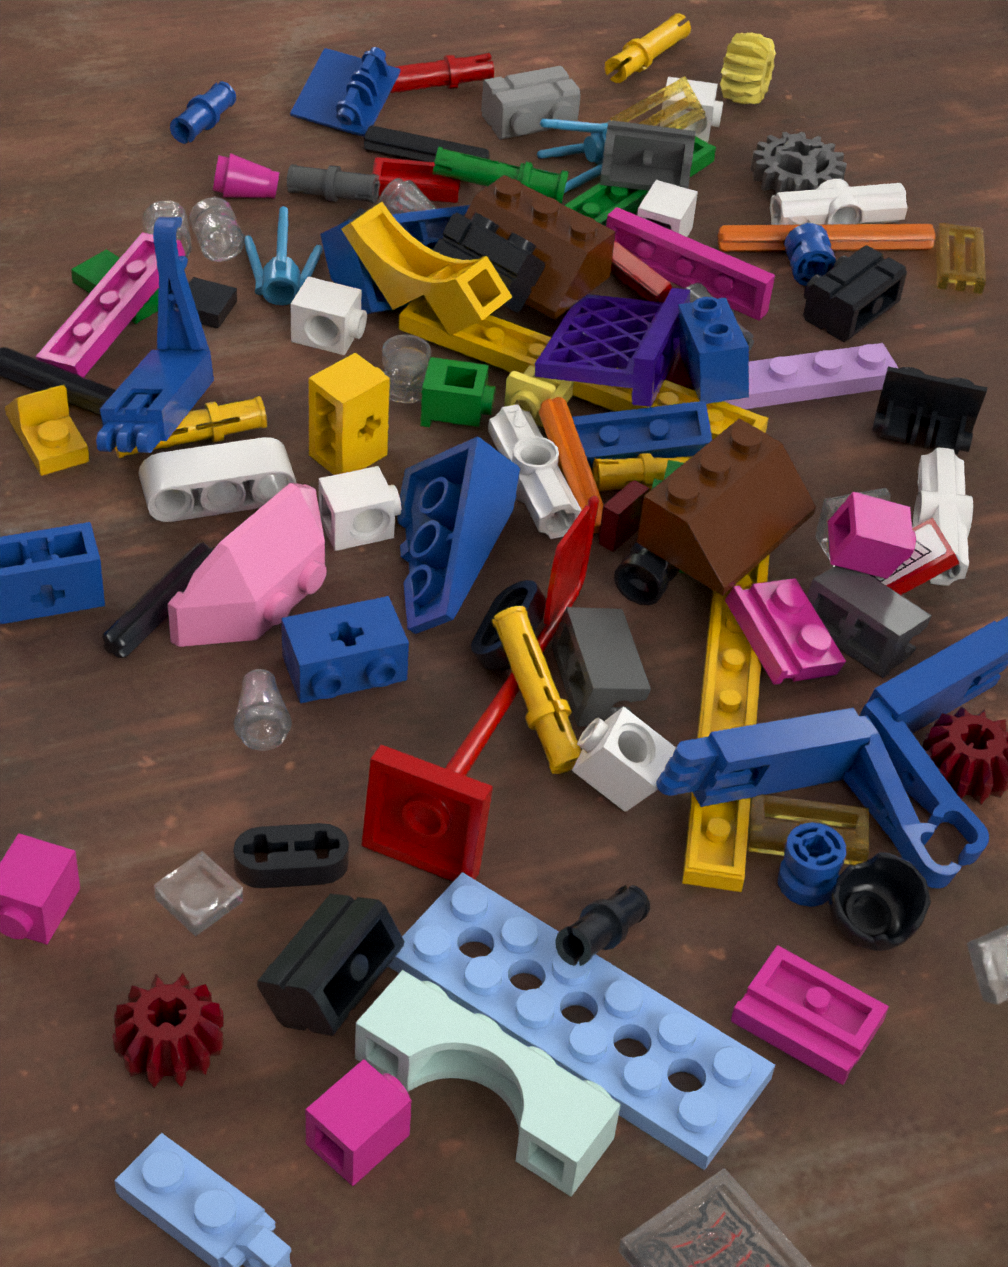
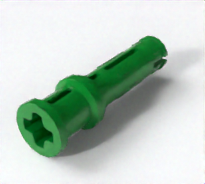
(486, 171)

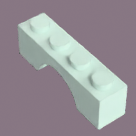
(428, 1037)

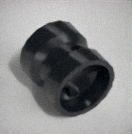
(643, 576)

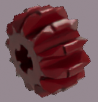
(970, 753)
(168, 1030)

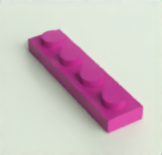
(691, 262)
(106, 309)

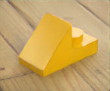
(48, 430)

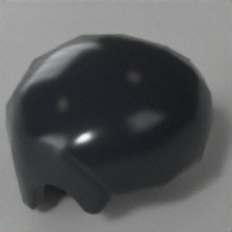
(879, 902)

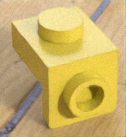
(532, 391)

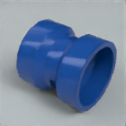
(809, 252)
(811, 863)

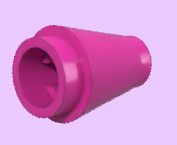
(244, 179)

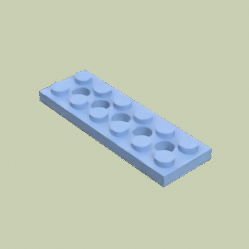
(623, 1008)

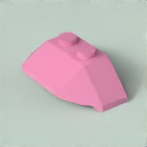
(254, 573)

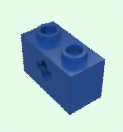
(713, 350)
(49, 573)
(344, 649)

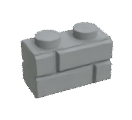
(522, 99)

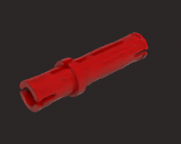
(444, 73)

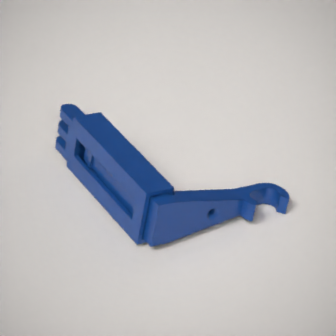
(168, 379)
(920, 698)
(805, 754)

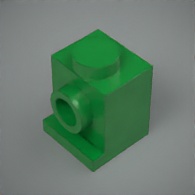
(456, 393)

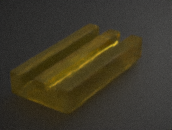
(660, 96)
(959, 275)
(771, 835)

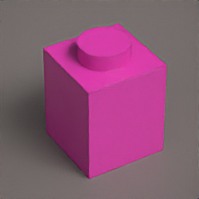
(870, 535)
(36, 888)
(358, 1121)

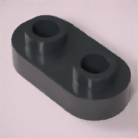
(486, 642)

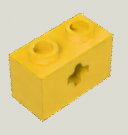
(348, 415)

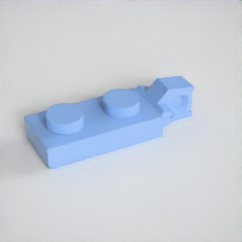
(200, 1208)

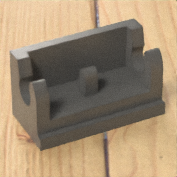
(646, 153)
(867, 618)
(598, 662)

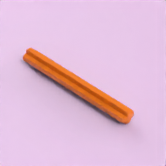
(841, 236)

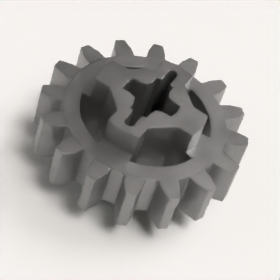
(796, 163)

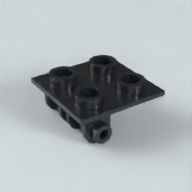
(930, 402)

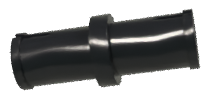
(602, 925)

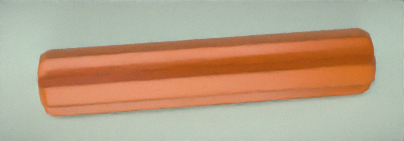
(572, 458)

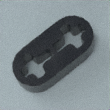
(291, 855)

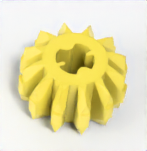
(747, 68)

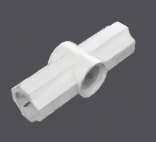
(840, 204)
(540, 478)
(944, 498)

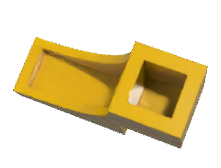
(406, 269)

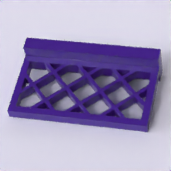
(615, 334)

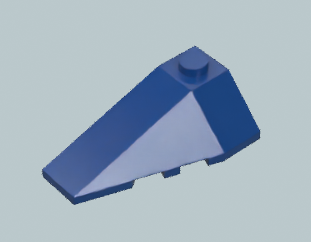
(347, 268)
(451, 521)

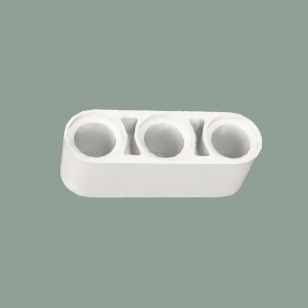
(214, 478)

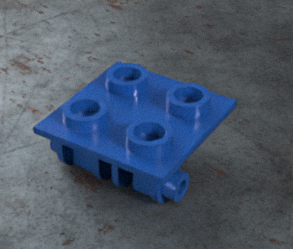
(346, 90)

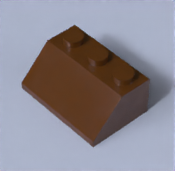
(571, 245)
(726, 507)

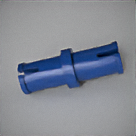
(202, 112)

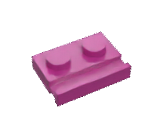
(785, 631)
(809, 1014)

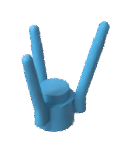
(592, 147)
(280, 277)

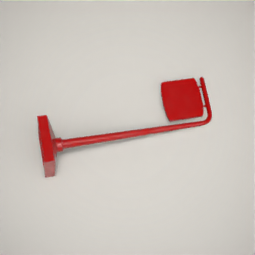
(438, 813)

